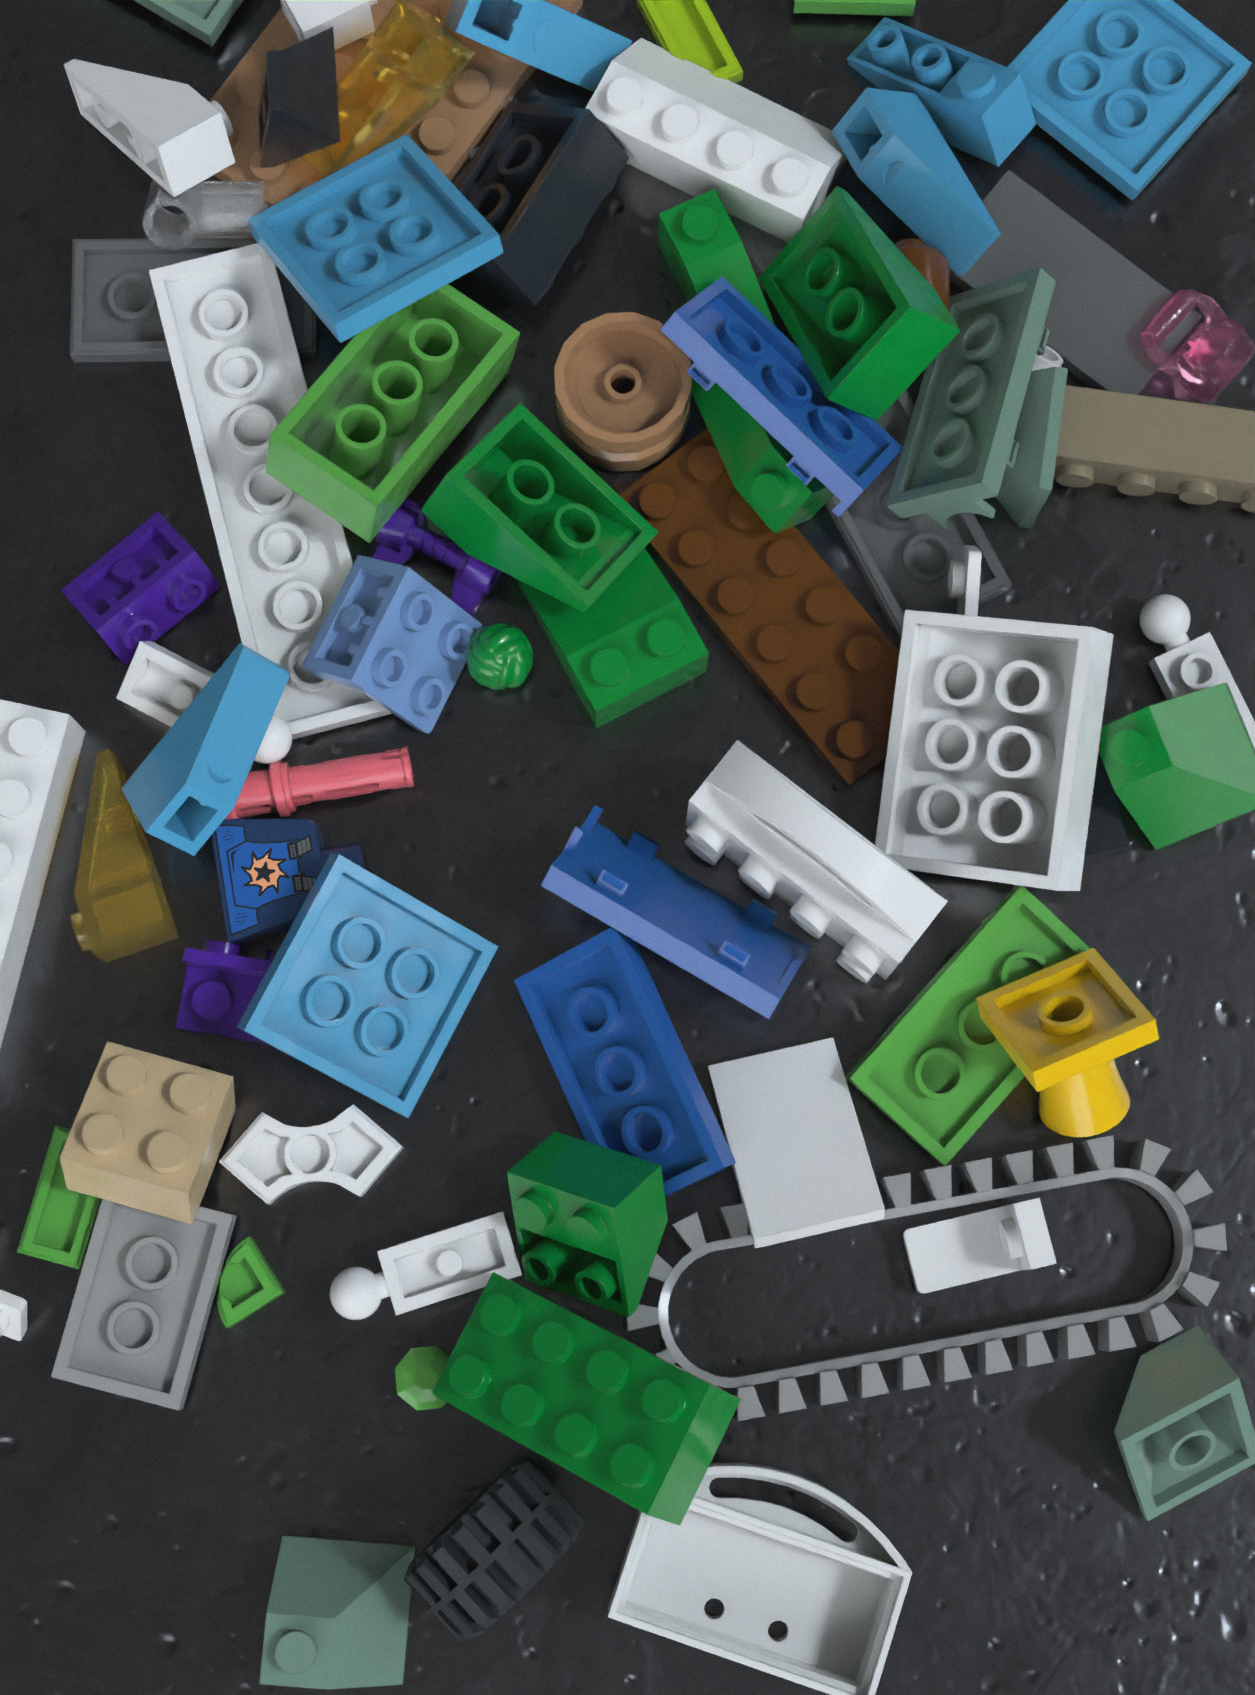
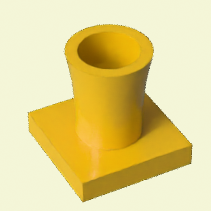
(1064, 1037)

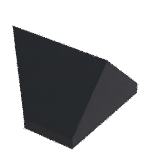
(298, 100)

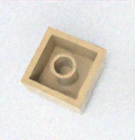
(148, 1132)

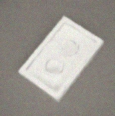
(795, 1143)

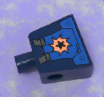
(268, 873)

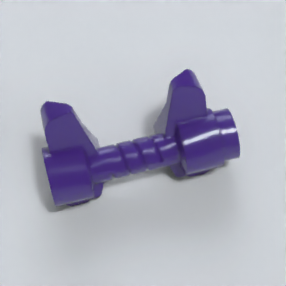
(409, 533)

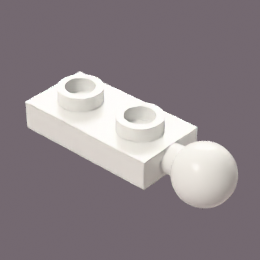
(1187, 663)
(167, 684)
(429, 1269)

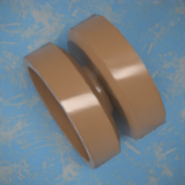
(622, 392)

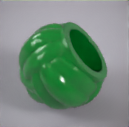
(499, 656)

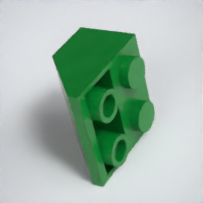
(588, 1220)

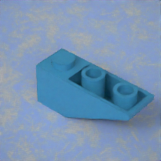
(540, 36)
(970, 98)
(916, 174)
(207, 754)

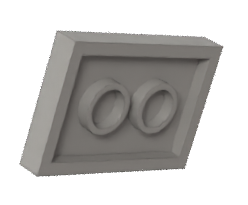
(143, 1303)

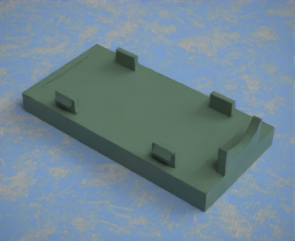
(973, 400)

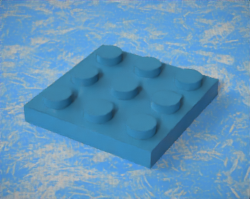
(1126, 83)
(375, 237)
(368, 985)

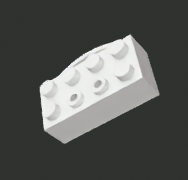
(811, 862)
(764, 1569)

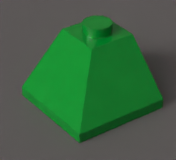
(1182, 764)

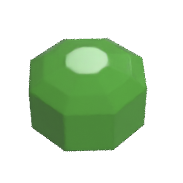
(418, 1376)

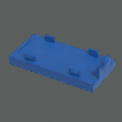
(775, 385)
(676, 914)
(623, 1059)

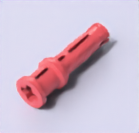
(285, 787)

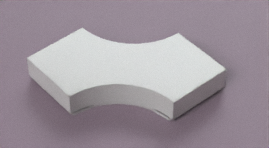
(281, 1156)

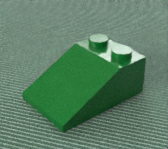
(856, 307)
(538, 513)
(626, 644)

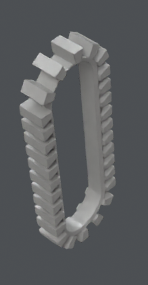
(991, 1354)

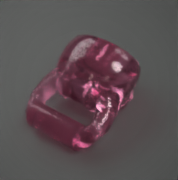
(1209, 354)

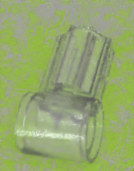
(210, 211)

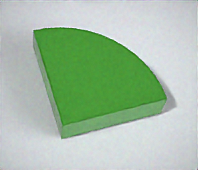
(245, 1283)

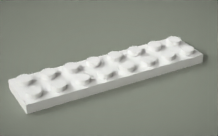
(277, 550)

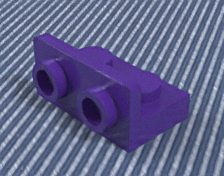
(141, 587)
(219, 989)

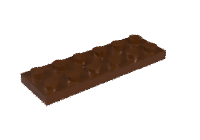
(774, 608)

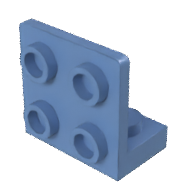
(393, 641)

